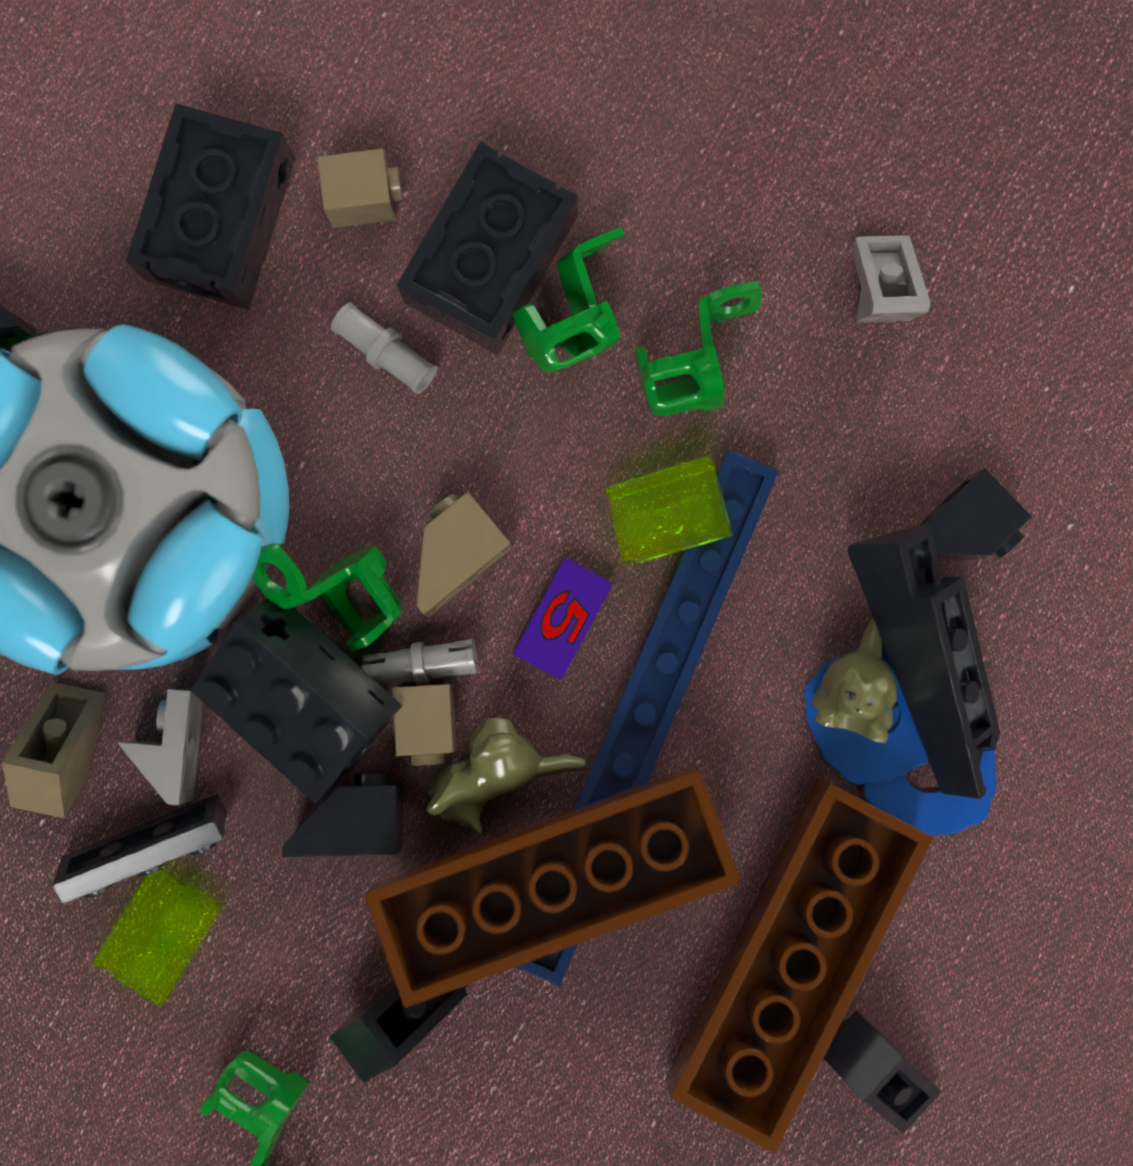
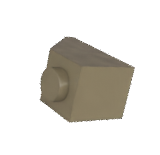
(456, 550)
(54, 750)

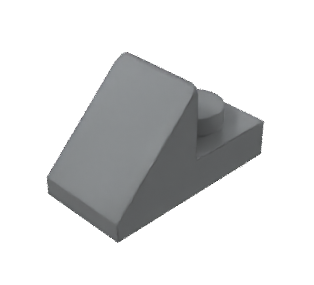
(889, 280)
(173, 762)

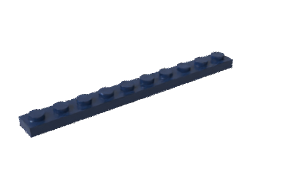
(670, 656)

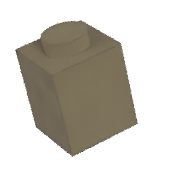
(359, 188)
(425, 723)

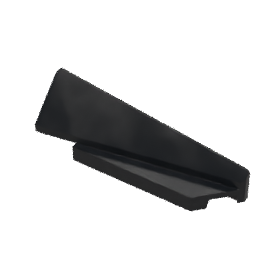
(932, 652)

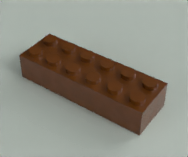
(551, 885)
(796, 965)

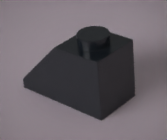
(977, 520)
(353, 821)
(386, 1031)
(879, 1072)

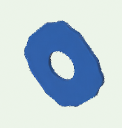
(855, 755)
(935, 811)

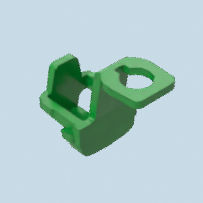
(589, 329)
(706, 387)
(365, 565)
(269, 1117)

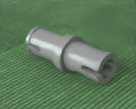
(383, 348)
(422, 663)

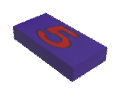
(563, 619)

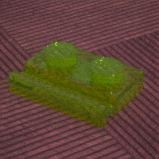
(668, 511)
(158, 935)

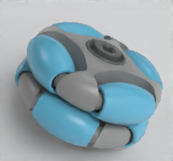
(135, 532)

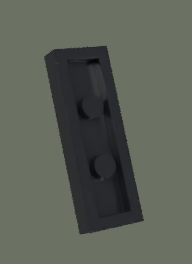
(140, 849)

